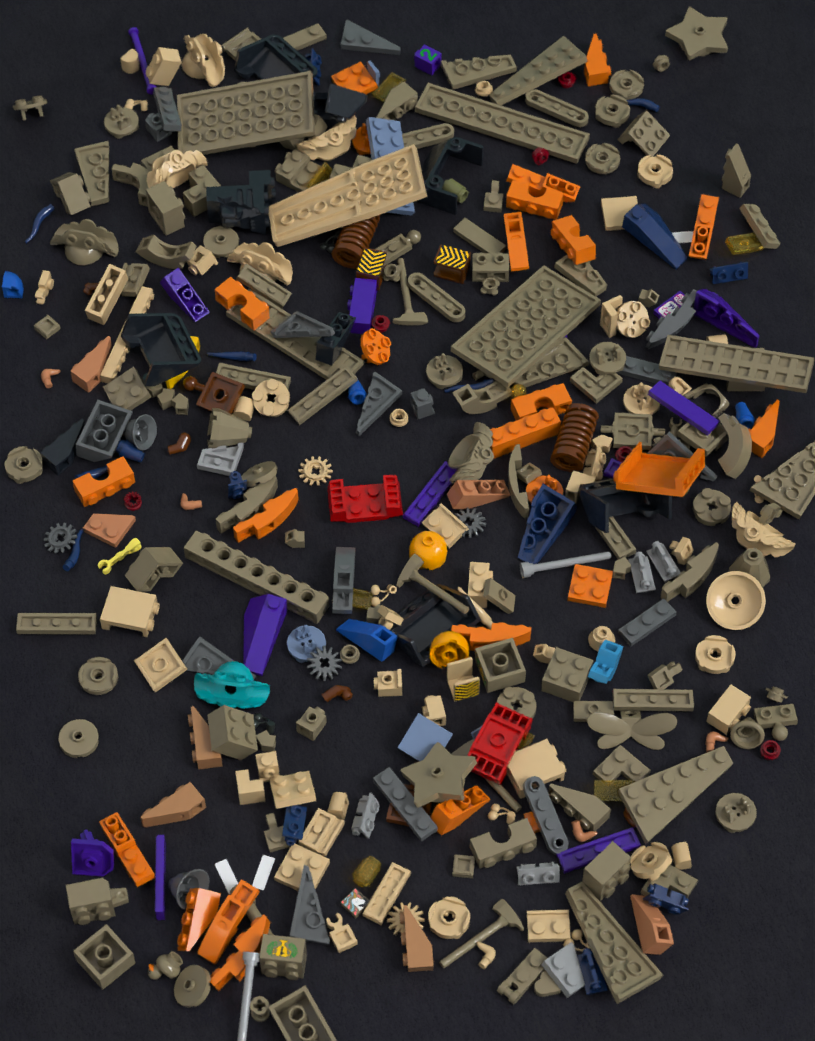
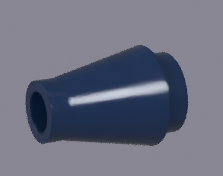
(129, 451)

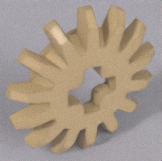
(316, 464)
(396, 918)

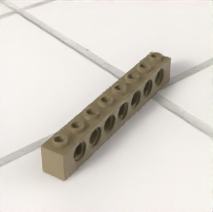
(261, 585)

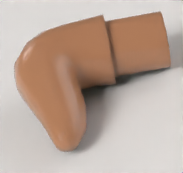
(45, 375)
(189, 505)
(711, 738)
(579, 834)

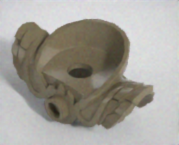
(85, 242)
(472, 454)

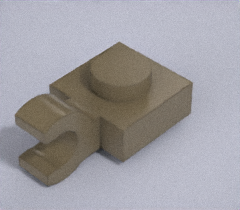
(493, 200)
(769, 512)
(662, 676)
(274, 835)

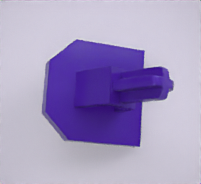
(91, 856)

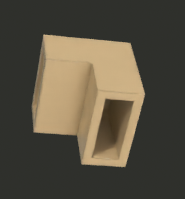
(573, 487)
(249, 790)

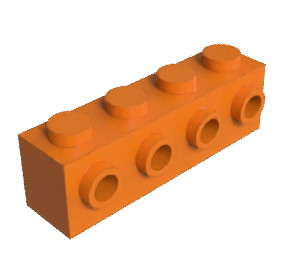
(525, 431)

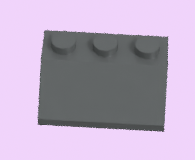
(102, 431)

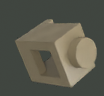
(311, 728)

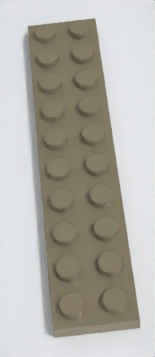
(502, 122)

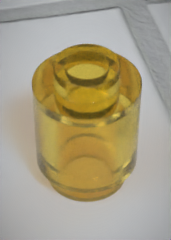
(366, 871)

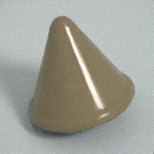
(747, 734)

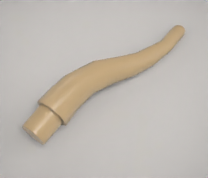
(485, 618)

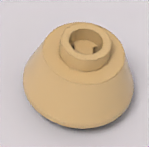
(598, 636)

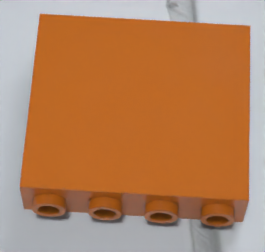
(658, 472)

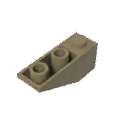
(398, 102)
(736, 175)
(582, 806)

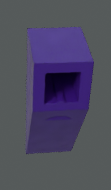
(184, 295)

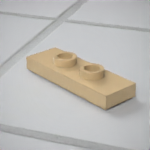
(386, 893)

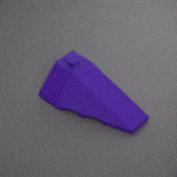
(719, 313)
(261, 628)

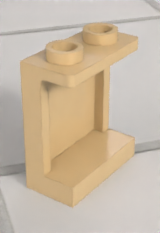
(129, 610)
(537, 761)

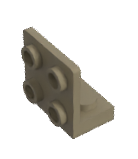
(645, 133)

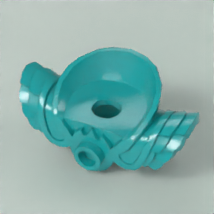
(248, 692)

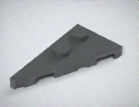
(360, 39)
(301, 326)
(379, 398)
(671, 446)
(205, 658)
(307, 918)

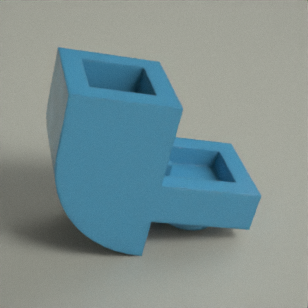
(606, 662)

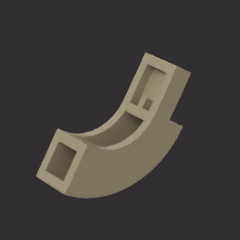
(135, 176)
(165, 254)
(482, 399)
(739, 446)

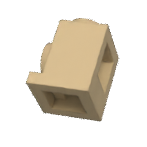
(201, 261)
(389, 683)
(434, 710)
(267, 766)

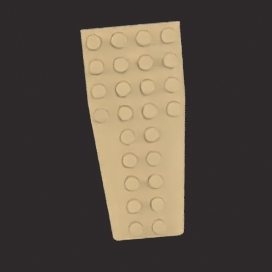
(349, 197)

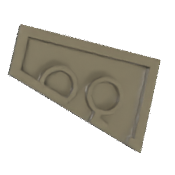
(582, 275)

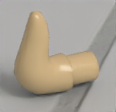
(489, 954)

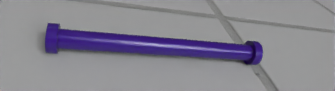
(133, 32)

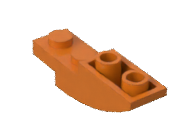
(539, 183)
(703, 227)
(516, 241)
(273, 514)
(500, 631)
(126, 849)
(226, 921)
(248, 942)

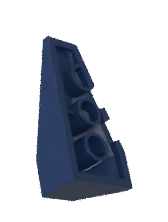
(653, 233)
(547, 520)

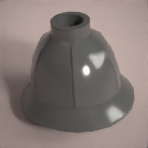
(141, 431)
(181, 884)

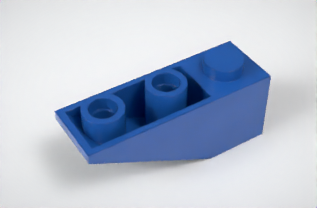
(370, 637)

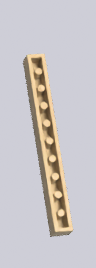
(120, 348)

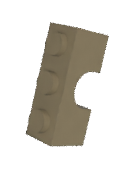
(489, 852)

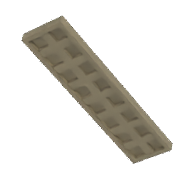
(299, 348)
(736, 363)

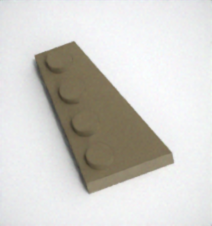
(476, 70)
(95, 171)
(559, 360)

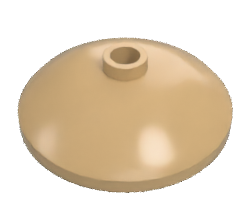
(750, 597)

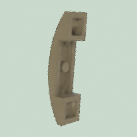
(519, 499)

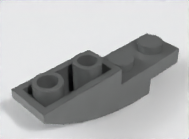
(672, 323)
(343, 580)

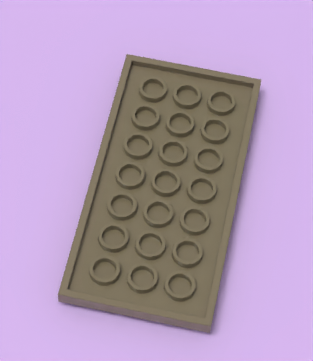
(247, 114)
(525, 326)

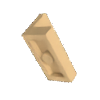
(609, 315)

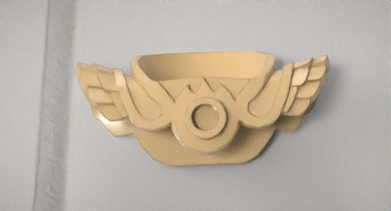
(194, 61)
(330, 143)
(174, 167)
(263, 260)
(759, 536)

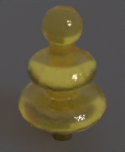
(518, 390)

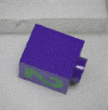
(427, 59)

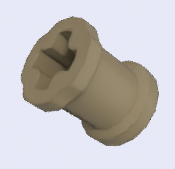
(254, 1009)

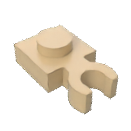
(45, 284)
(341, 935)

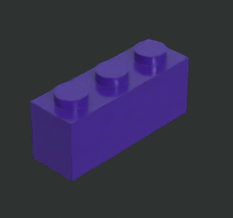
(362, 304)

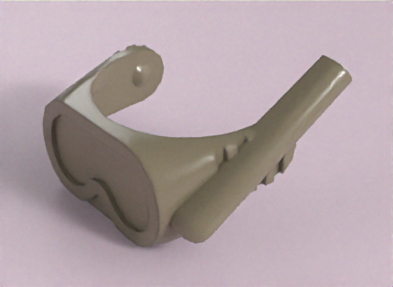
(711, 389)

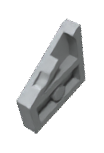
(220, 459)
(565, 970)

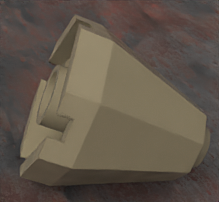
(226, 429)
(754, 563)

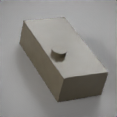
(301, 1018)

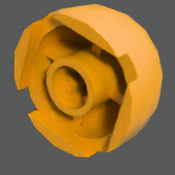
(430, 548)
(447, 648)

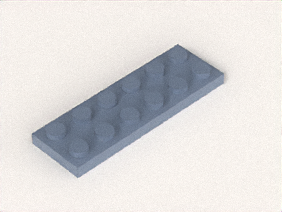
(385, 138)

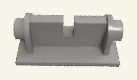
(663, 561)
(642, 573)
(367, 807)
(544, 873)

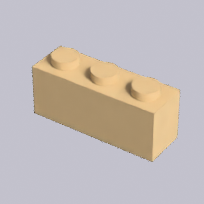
(106, 294)

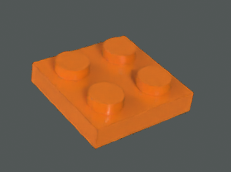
(355, 78)
(590, 585)

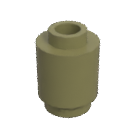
(456, 188)

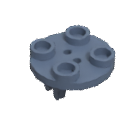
(301, 636)

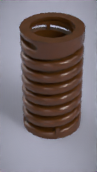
(353, 240)
(574, 437)

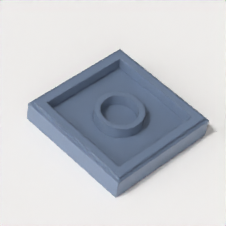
(422, 737)

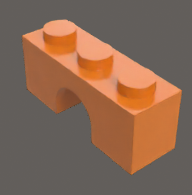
(546, 205)
(566, 233)
(233, 293)
(554, 396)
(93, 490)

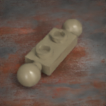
(399, 245)

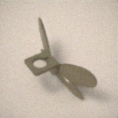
(643, 731)

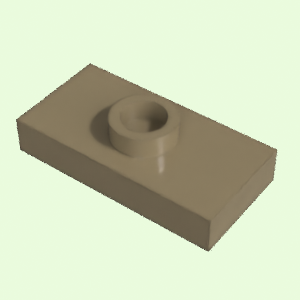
(499, 596)
(583, 709)

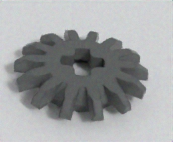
(476, 525)
(60, 530)
(325, 671)

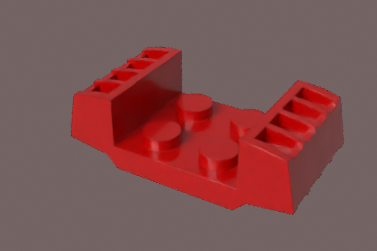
(364, 501)
(498, 742)

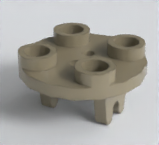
(23, 105)
(125, 127)
(607, 351)
(447, 377)
(728, 817)

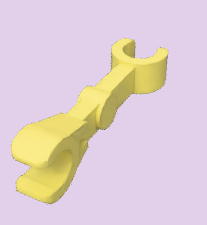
(133, 546)

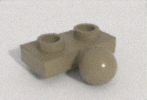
(776, 717)

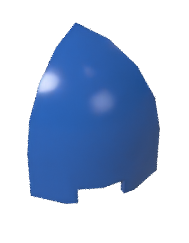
(12, 285)

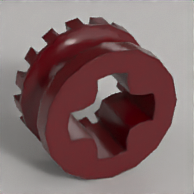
(130, 506)

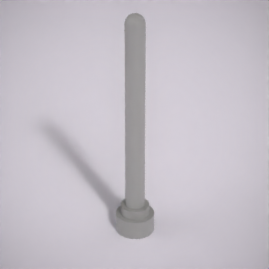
(528, 569)
(250, 960)

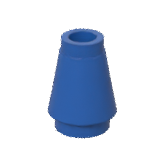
(356, 393)
(744, 415)

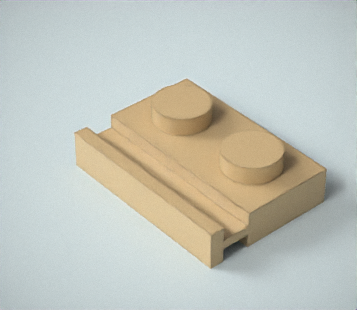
(445, 524)
(321, 832)
(548, 925)

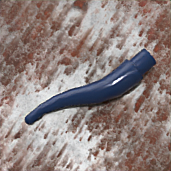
(644, 103)
(39, 218)
(237, 355)
(474, 386)
(94, 473)
(73, 558)

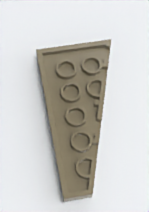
(551, 63)
(791, 483)
(664, 795)
(618, 956)

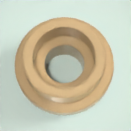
(483, 88)
(399, 413)

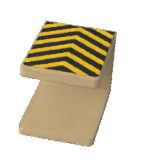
(461, 679)

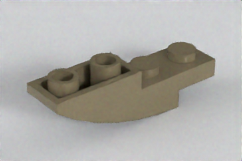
(253, 504)
(696, 572)

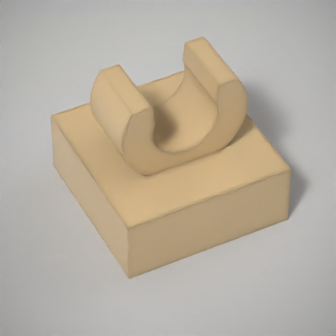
(682, 550)
(388, 617)

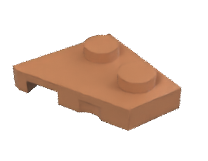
(109, 527)

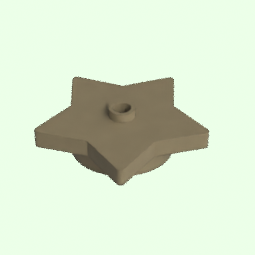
(699, 34)
(439, 776)

